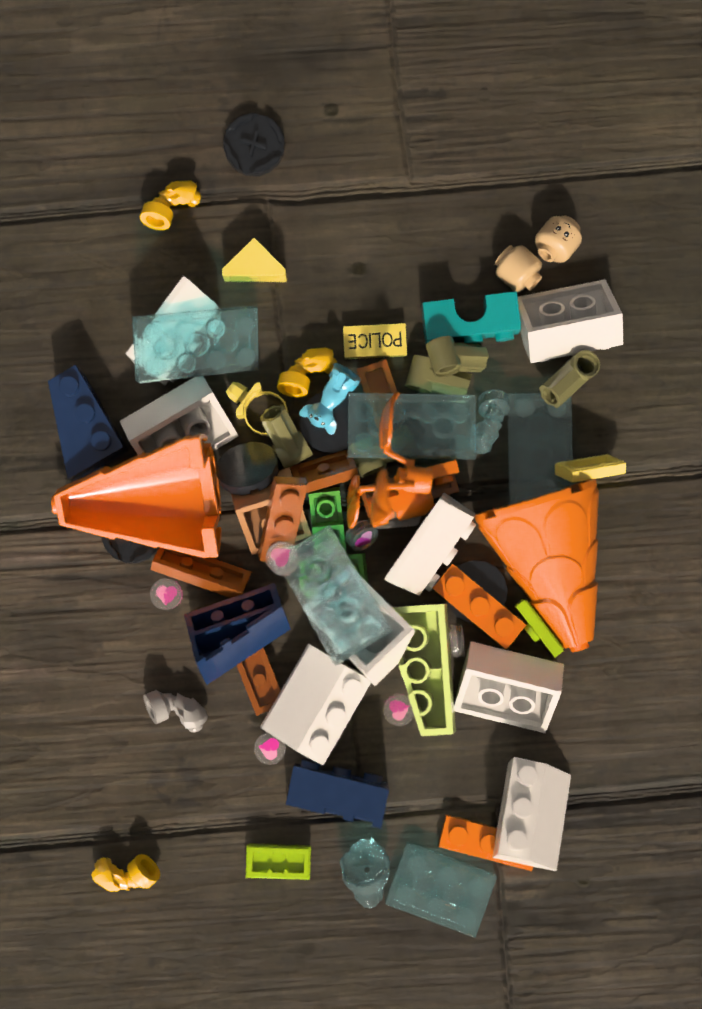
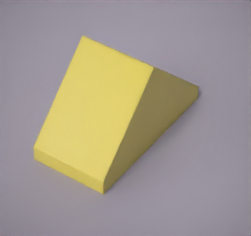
(254, 265)

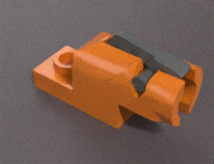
(410, 505)

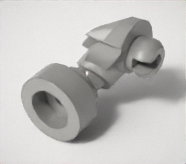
(189, 710)

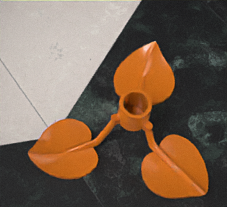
(407, 479)

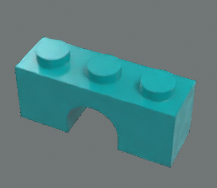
(499, 320)

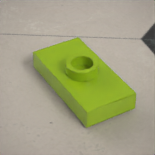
(537, 628)
(278, 861)

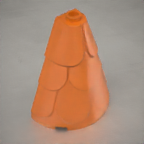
(151, 499)
(552, 556)

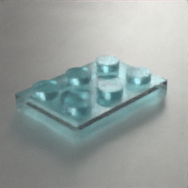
(440, 889)

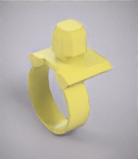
(239, 393)

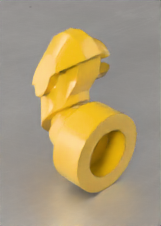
(157, 213)
(295, 382)
(141, 873)

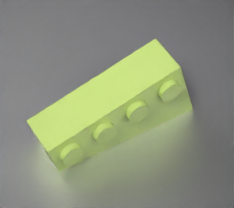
(428, 669)

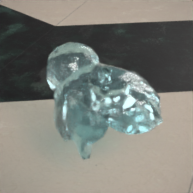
(366, 886)

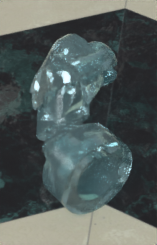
(492, 406)

